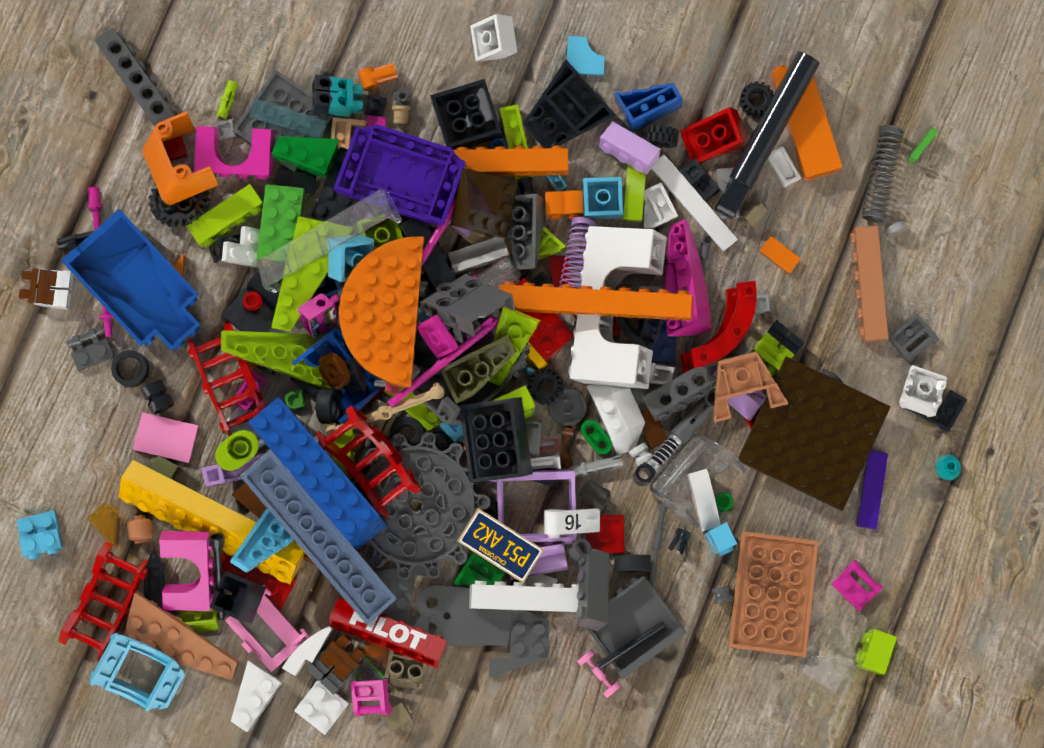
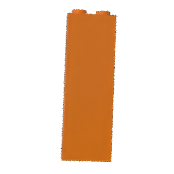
(810, 132)

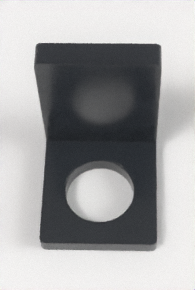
(219, 243)

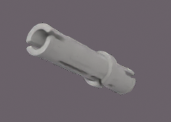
(586, 469)

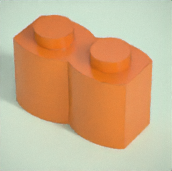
(564, 204)

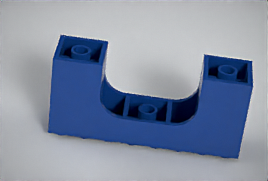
(317, 474)

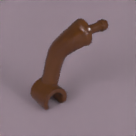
(564, 457)

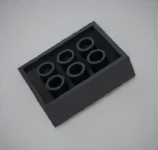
(496, 440)

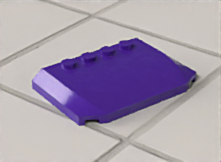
(413, 170)

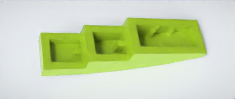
(634, 195)

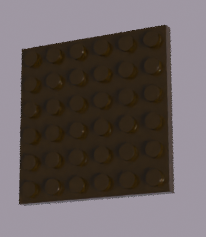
(817, 437)

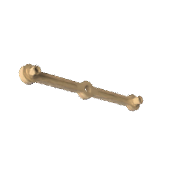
(435, 392)

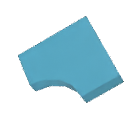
(583, 58)

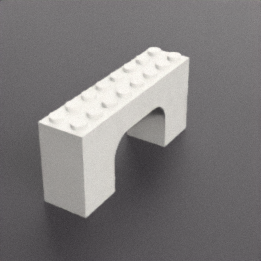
(608, 259)

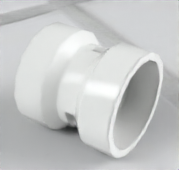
(640, 454)

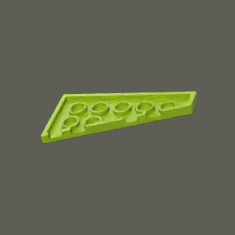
(300, 285)

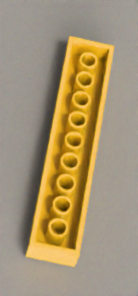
(197, 513)

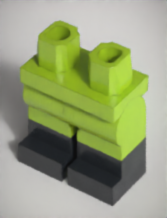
(770, 353)

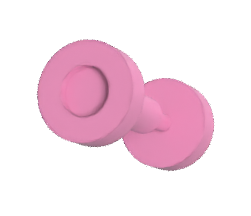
(599, 673)

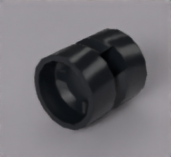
(157, 397)

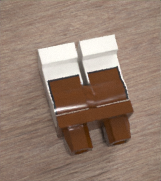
(43, 287)

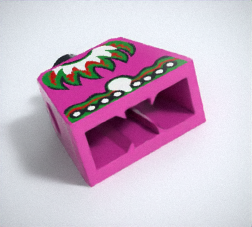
(318, 314)

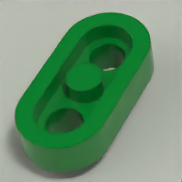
(596, 437)

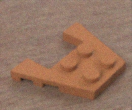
(741, 376)

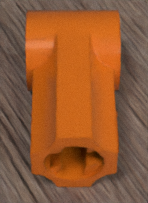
(373, 77)

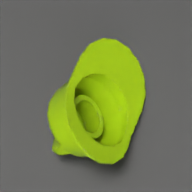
(236, 450)

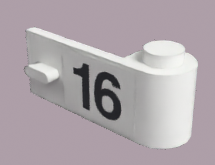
(562, 522)

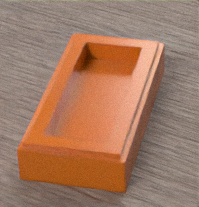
(779, 255)

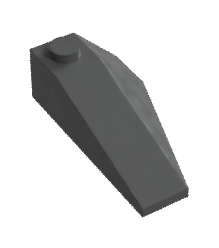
(526, 230)

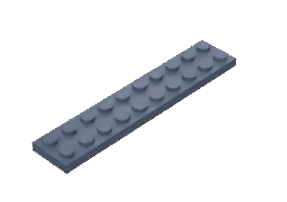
(318, 537)

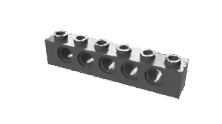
(107, 43)
(686, 381)

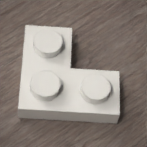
(246, 251)

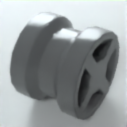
(722, 594)

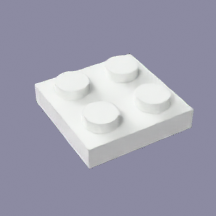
(321, 707)

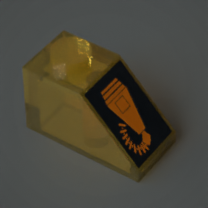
(107, 522)

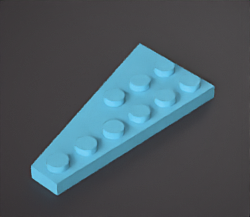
(261, 543)

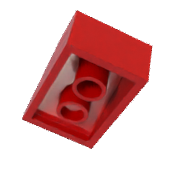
(715, 136)

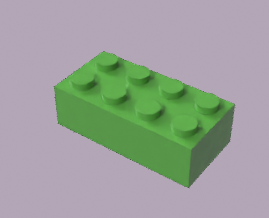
(279, 217)

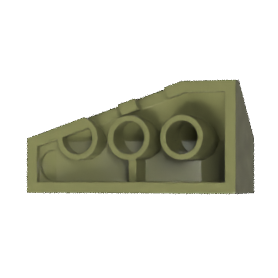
(474, 370)

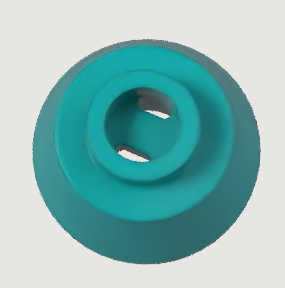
(945, 472)

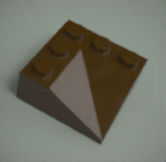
(484, 203)

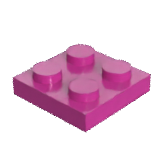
(437, 336)

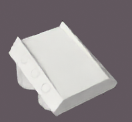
(923, 391)

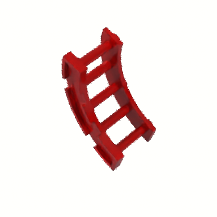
(736, 322)
(242, 372)
(383, 447)
(90, 593)

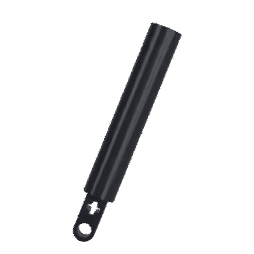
(767, 133)

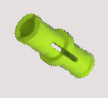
(227, 99)

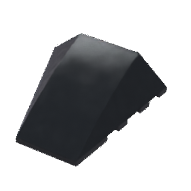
(566, 109)

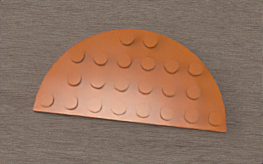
(382, 309)

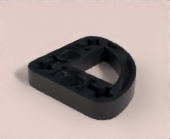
(629, 333)

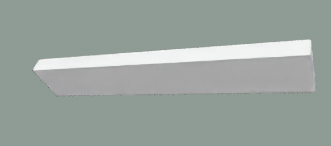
(693, 203)

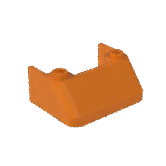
(174, 182)

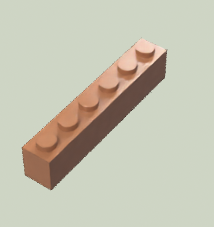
(869, 284)

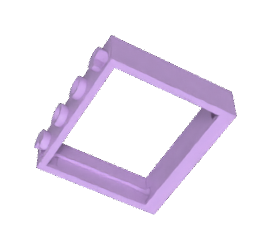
(542, 475)

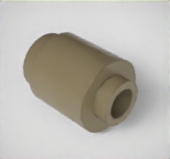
(753, 215)

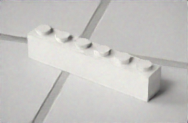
(523, 597)

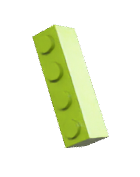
(225, 216)

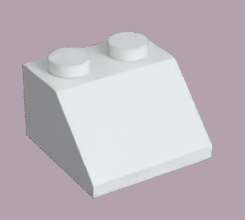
(493, 38)

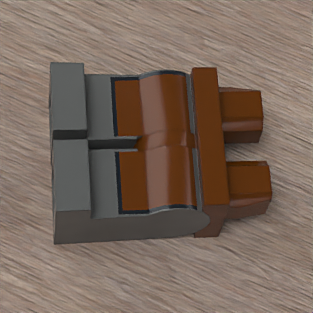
(342, 659)

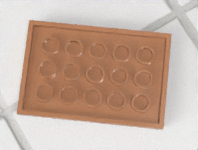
(773, 594)

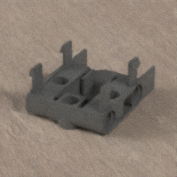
(464, 302)

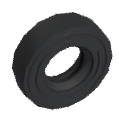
(408, 422)

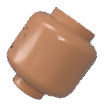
(140, 529)

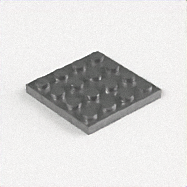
(284, 93)

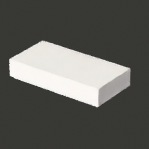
(784, 167)

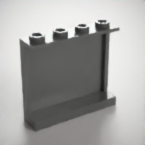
(632, 614)

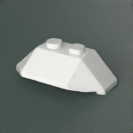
(619, 415)

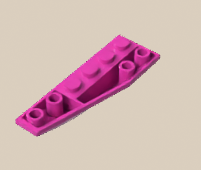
(686, 274)

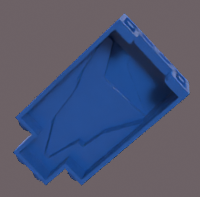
(135, 283)

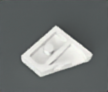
(657, 207)

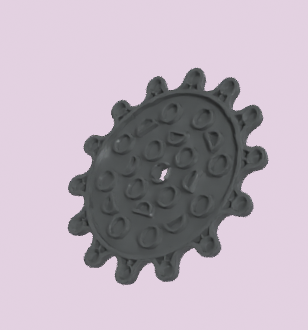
(446, 501)

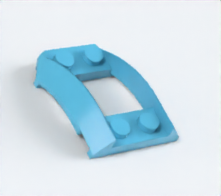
(112, 660)

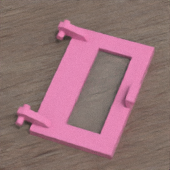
(269, 634)

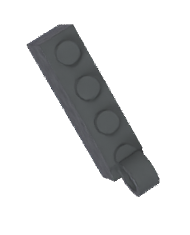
(593, 585)

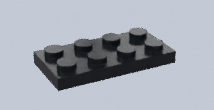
(330, 202)

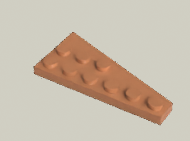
(176, 639)

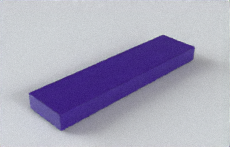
(872, 490)

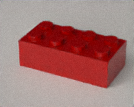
(550, 334)

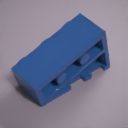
(648, 105)

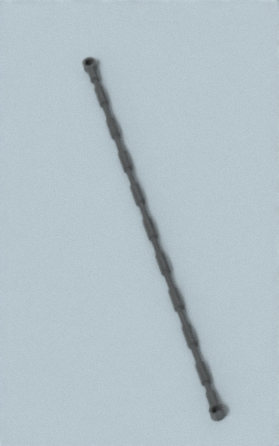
(662, 508)

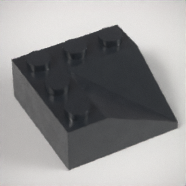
(466, 115)

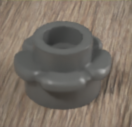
(406, 100)

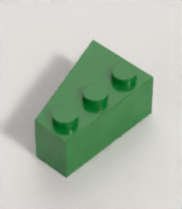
(307, 154)

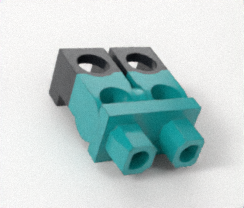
(335, 96)

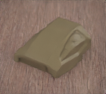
(404, 671)

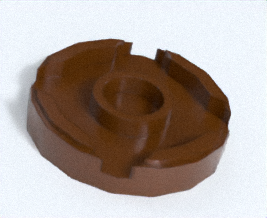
(334, 370)

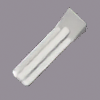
(546, 462)

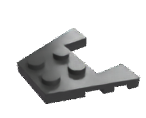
(403, 592)
(527, 645)

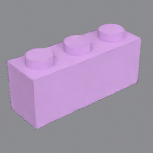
(629, 148)

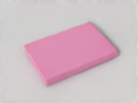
(166, 437)

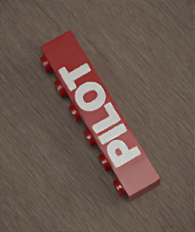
(390, 634)

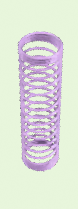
(575, 224)

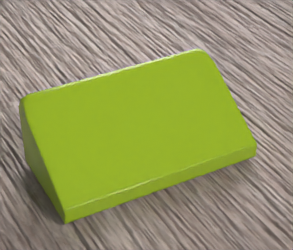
(200, 620)

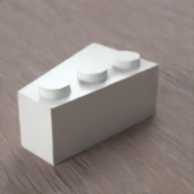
(254, 696)

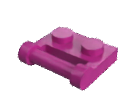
(852, 590)
(368, 691)

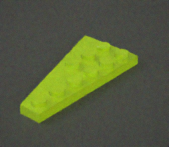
(274, 352)

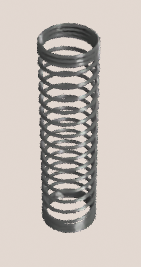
(889, 132)

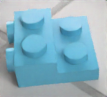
(39, 535)

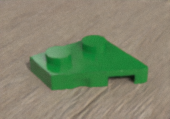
(479, 570)

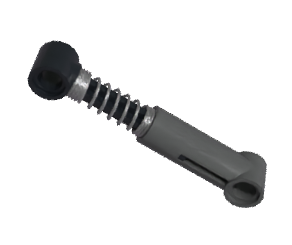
(677, 437)

